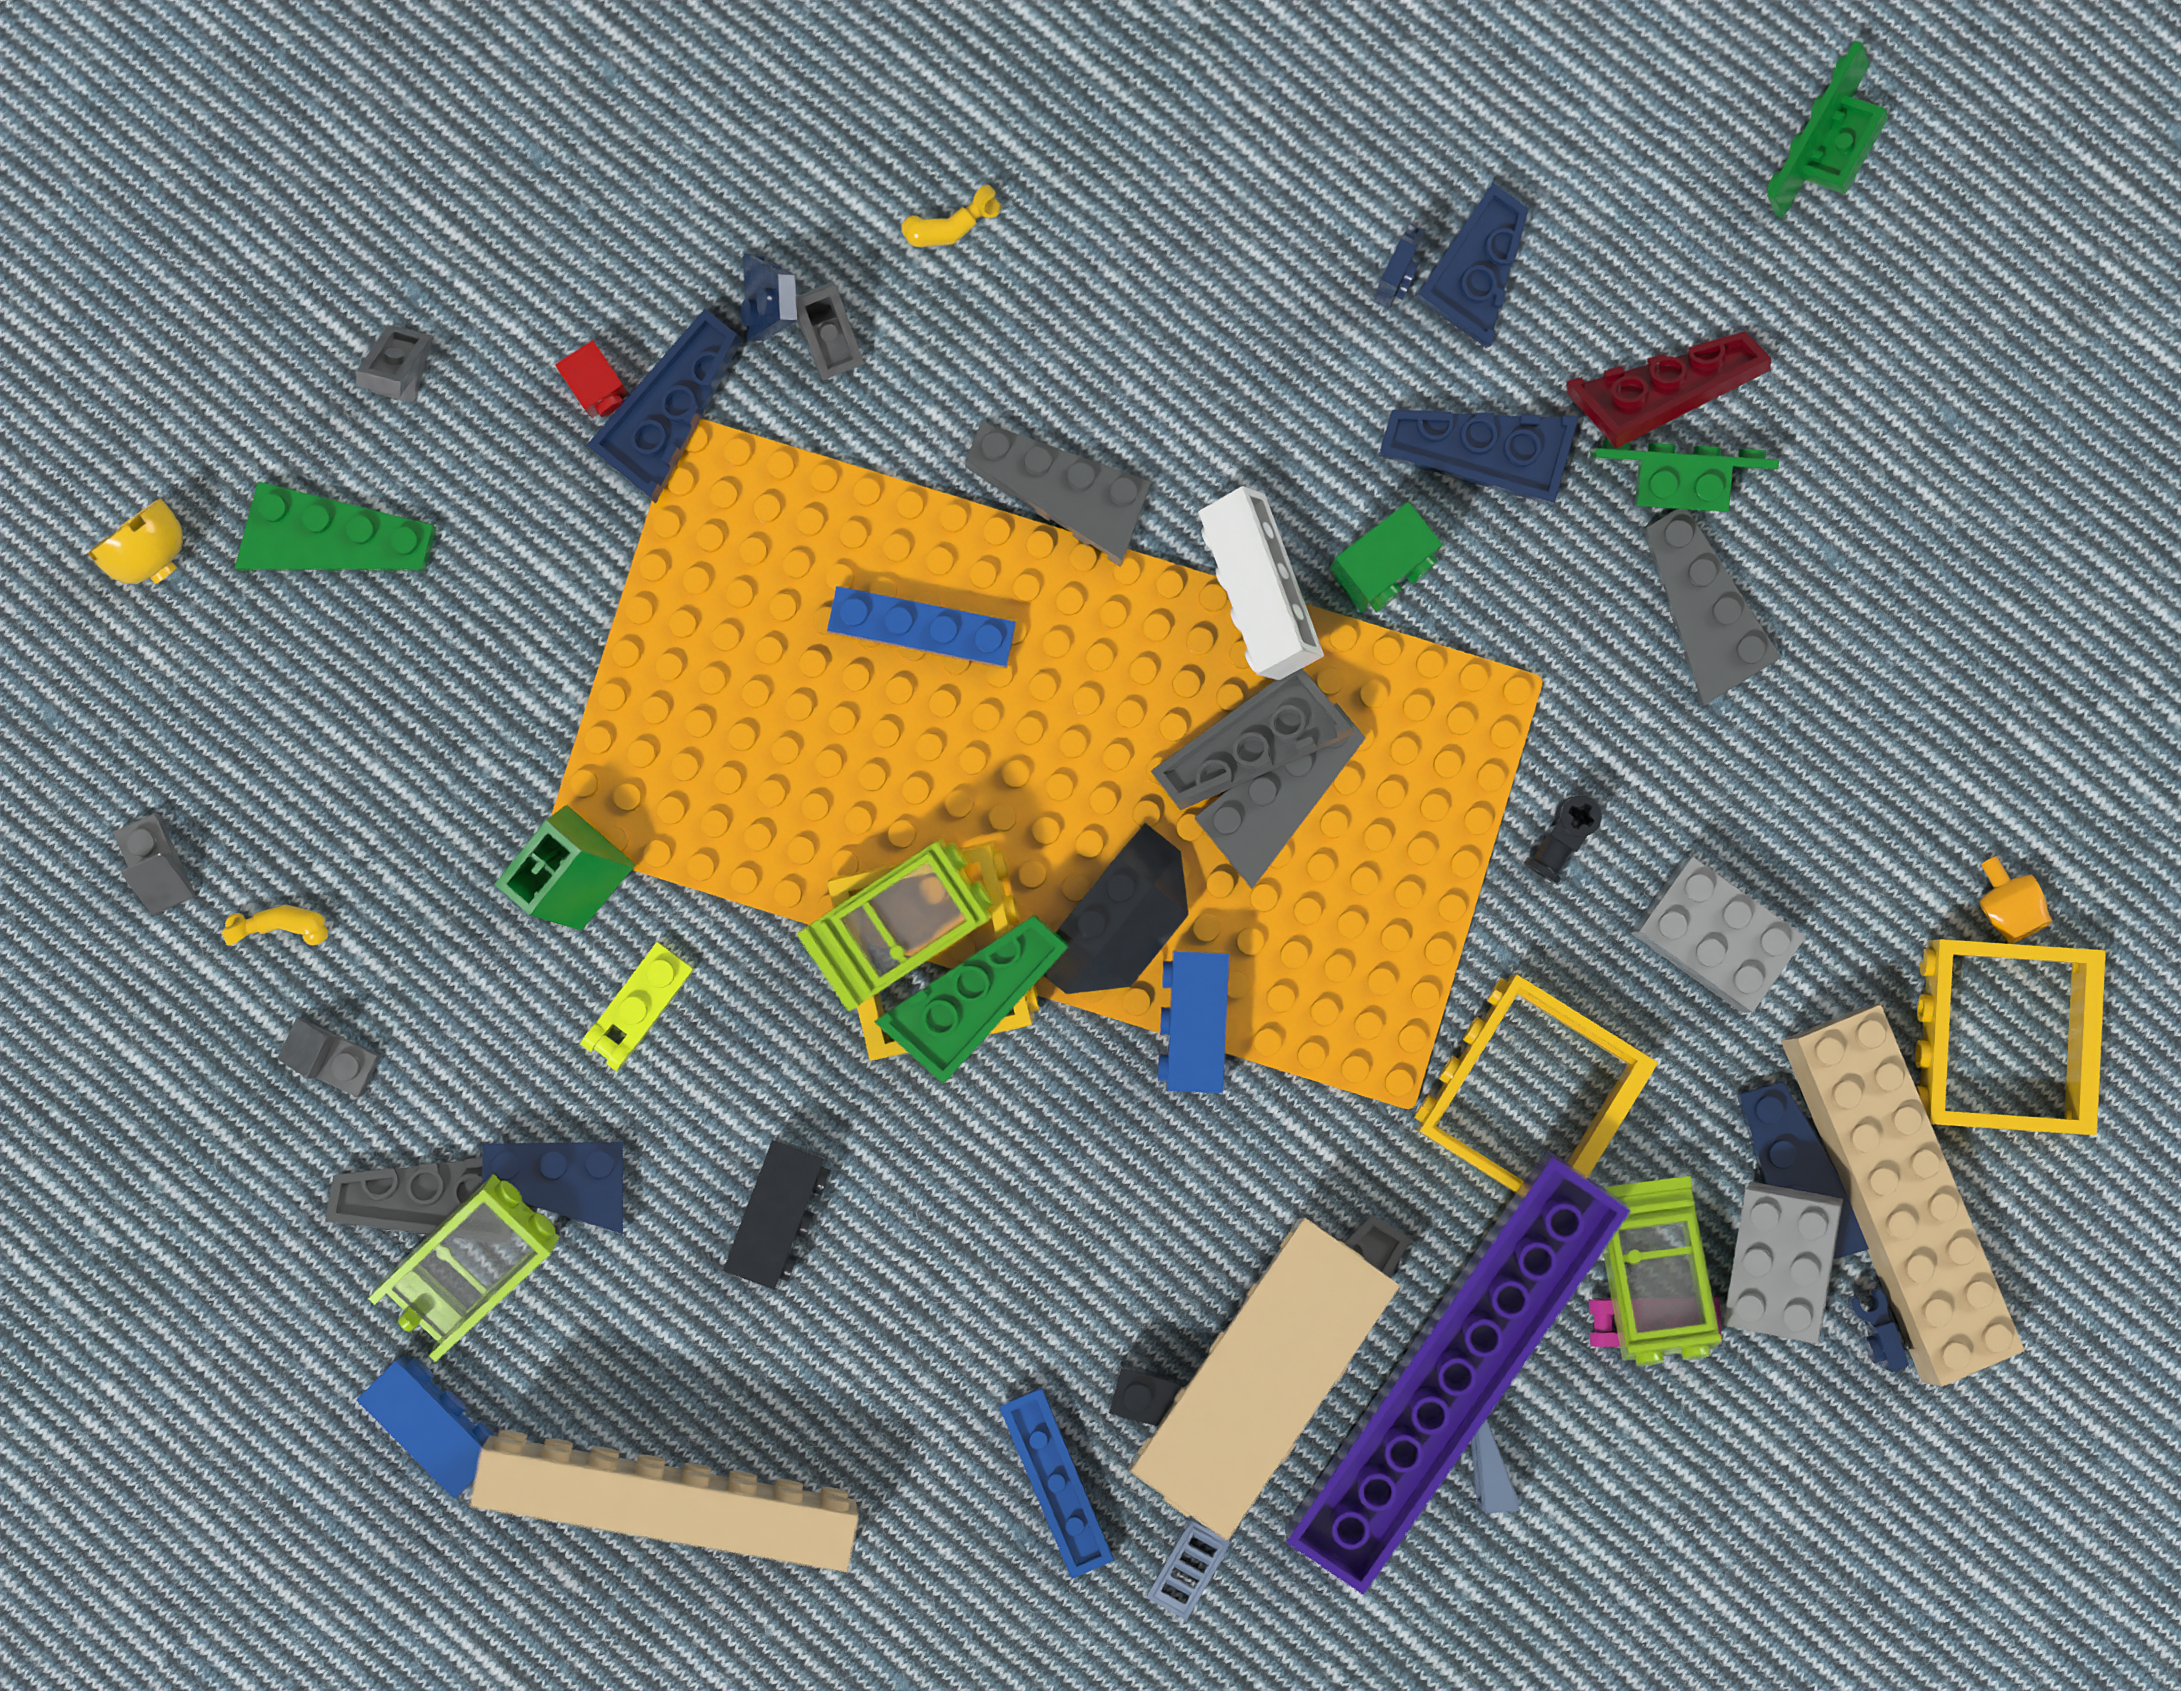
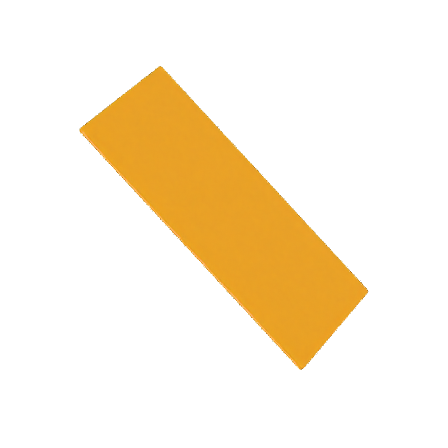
(772, 755)

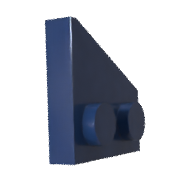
(768, 298)

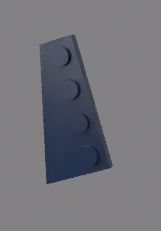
(663, 411)
(1499, 452)

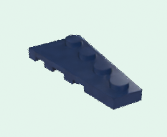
(1793, 1156)

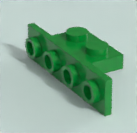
(1834, 138)
(1684, 480)

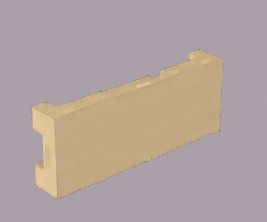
(1263, 1379)

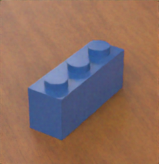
(1194, 1022)
(427, 1423)

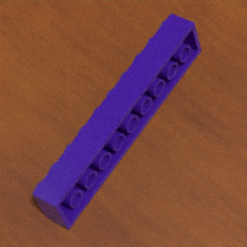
(1455, 1371)

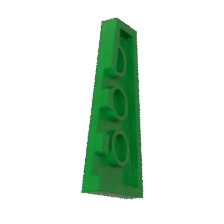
(315, 533)
(966, 1003)

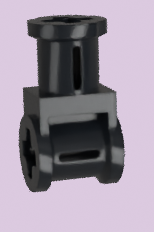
(1563, 838)

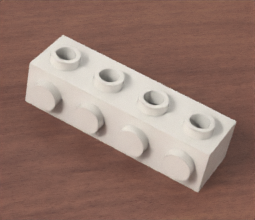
(1260, 584)

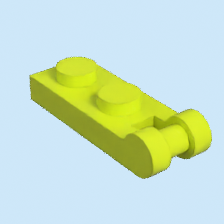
(638, 1005)

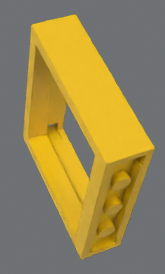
(1004, 914)
(2083, 1035)
(1477, 1036)

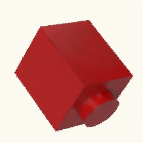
(592, 380)

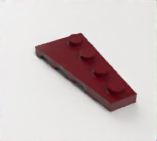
(1651, 395)

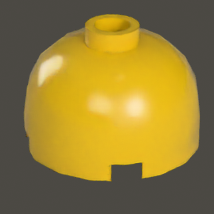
(141, 546)

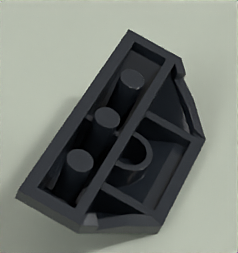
(1123, 917)

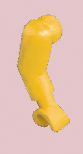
(948, 231)
(282, 917)

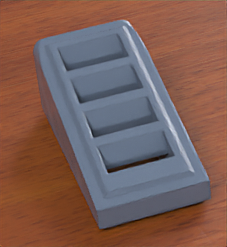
(1491, 1478)
(1212, 1561)

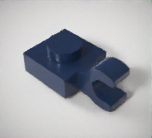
(1883, 1340)

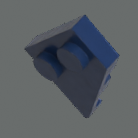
(1400, 268)

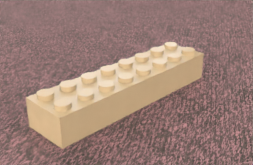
(1903, 1196)
(665, 1501)

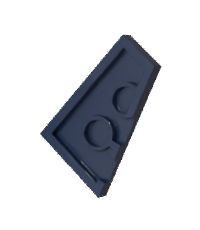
(1474, 268)
(564, 1178)

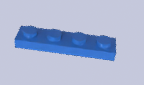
(921, 627)
(1056, 1482)

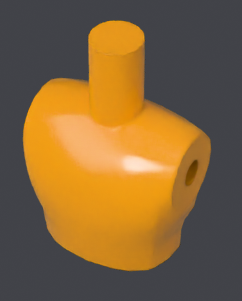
(2014, 905)

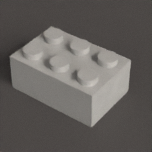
(1717, 935)
(1783, 1262)

